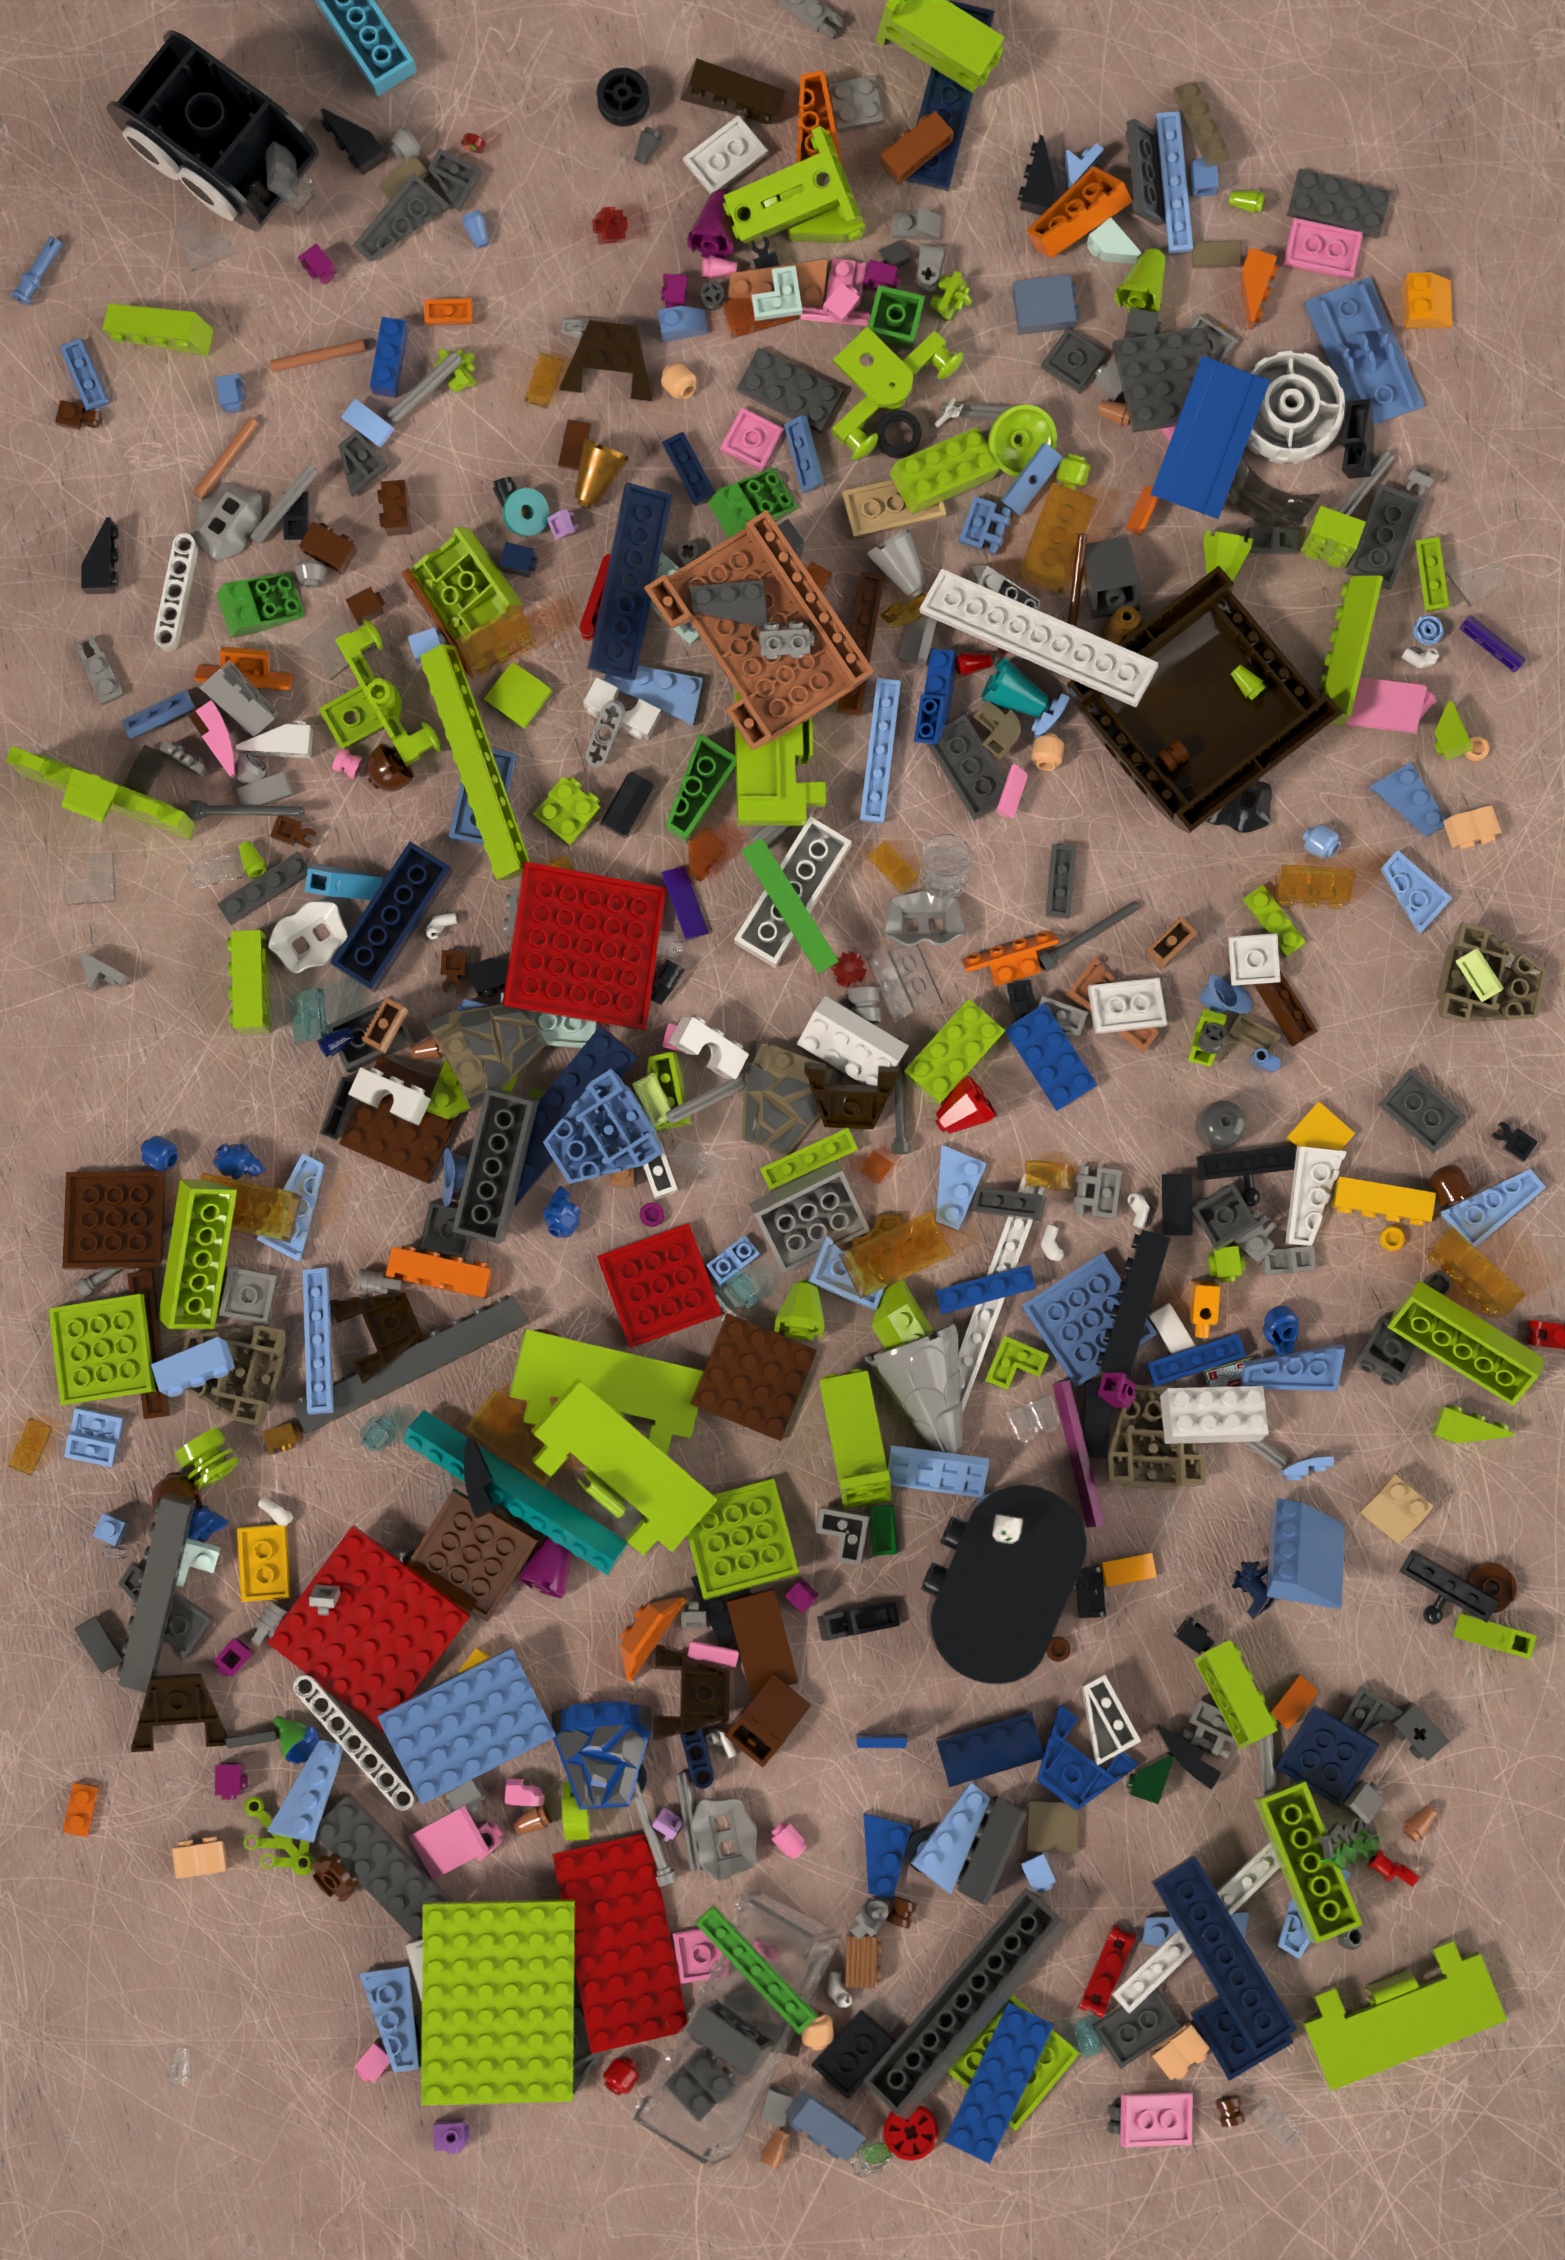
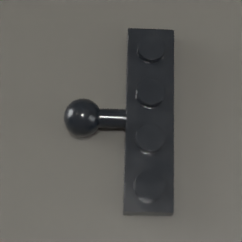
(1246, 1165)
(1448, 1587)

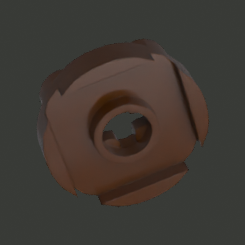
(1501, 1577)
(333, 1877)

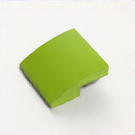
(518, 695)

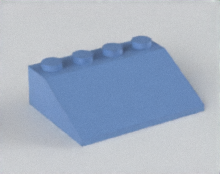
(1305, 1555)

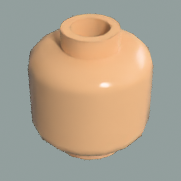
(678, 381)
(1047, 752)
(819, 2032)

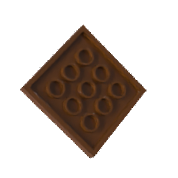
(396, 1141)
(114, 1220)
(753, 1377)
(471, 1556)

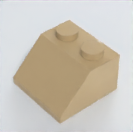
(1396, 1508)

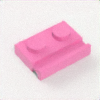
(847, 273)

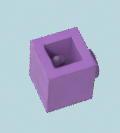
(451, 2135)

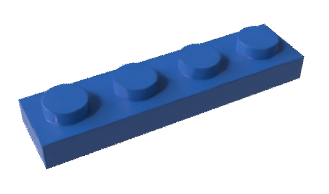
(985, 1289)
(1195, 1360)

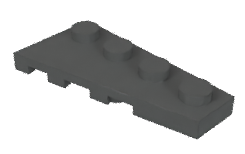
(403, 214)
(185, 1621)

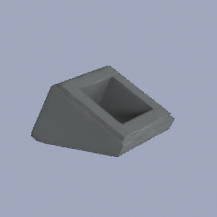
(895, 254)

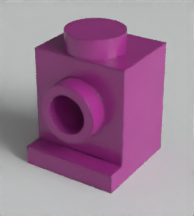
(317, 264)
(880, 274)
(674, 290)
(1123, 1393)
(801, 1595)
(223, 1660)

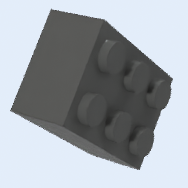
(358, 1053)
(730, 2037)

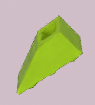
(1460, 1428)
(1494, 1636)

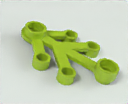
(278, 1842)

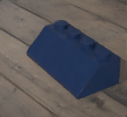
(989, 1748)

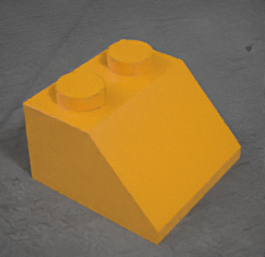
(1426, 301)

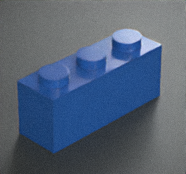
(389, 357)

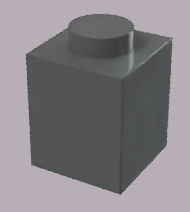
(1141, 323)

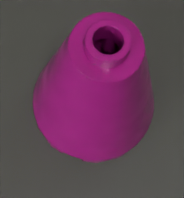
(713, 229)
(548, 1569)

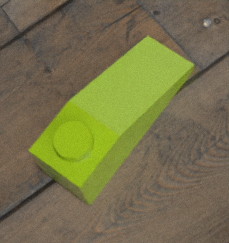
(827, 228)

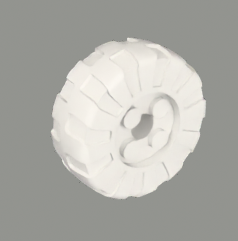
(1308, 428)

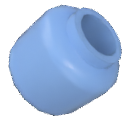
(1321, 842)

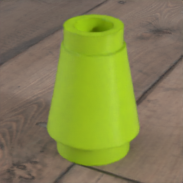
(1248, 200)
(1248, 682)
(251, 860)

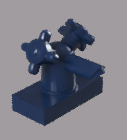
(1252, 1582)

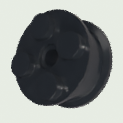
(618, 109)

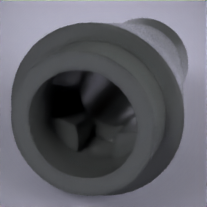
(647, 145)

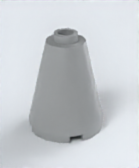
(900, 562)

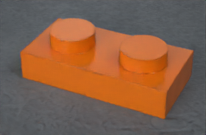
(448, 311)
(80, 1809)

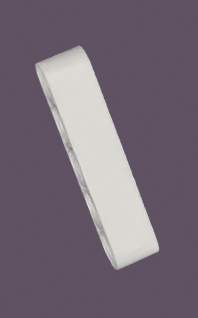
(173, 581)

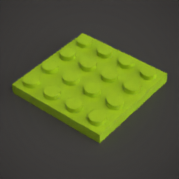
(102, 1349)
(742, 1541)
(1051, 2065)

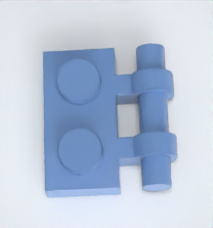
(977, 524)

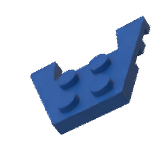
(1070, 1772)

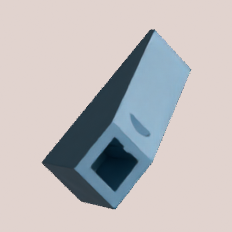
(341, 882)

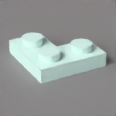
(783, 301)
(198, 1556)

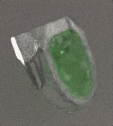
(871, 2159)

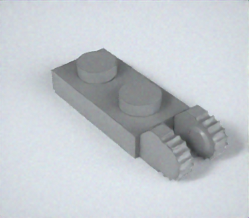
(814, 15)
(100, 673)

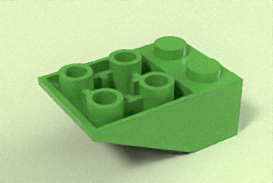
(748, 498)
(259, 604)

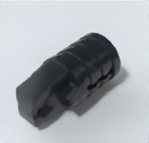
(665, 981)

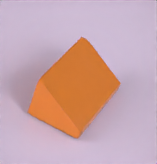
(1142, 511)

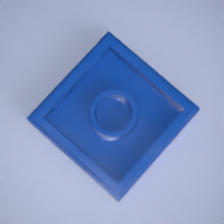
(881, 1740)

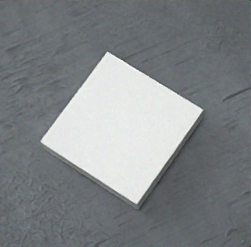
(1254, 959)

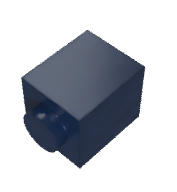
(518, 560)

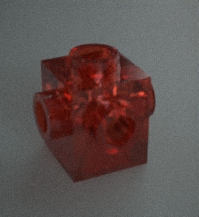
(606, 233)
(851, 978)

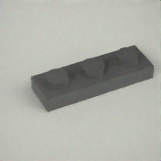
(1060, 881)
(1009, 1203)

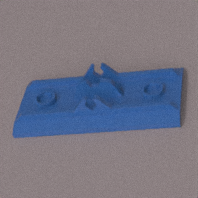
(1210, 437)

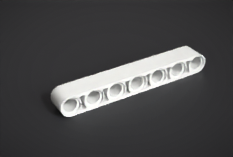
(357, 1754)

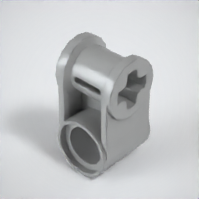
(930, 265)

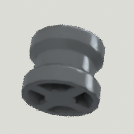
(712, 290)
(1212, 1038)

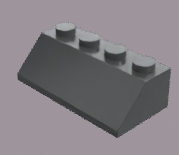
(991, 1850)

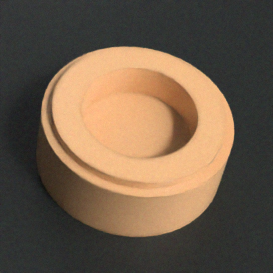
(1480, 749)

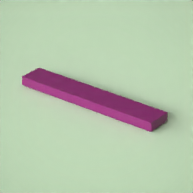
(1078, 1454)

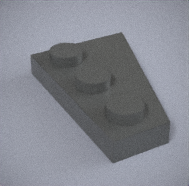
(731, 601)

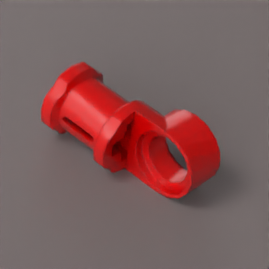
(1390, 1869)

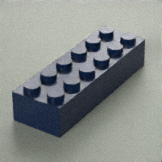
(392, 917)

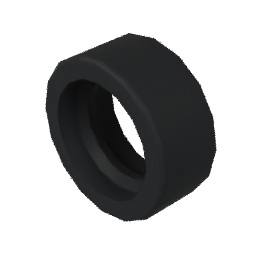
(904, 416)

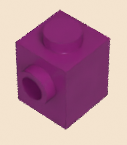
(230, 1780)

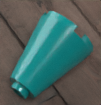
(1014, 691)

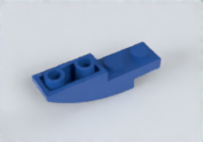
(936, 698)

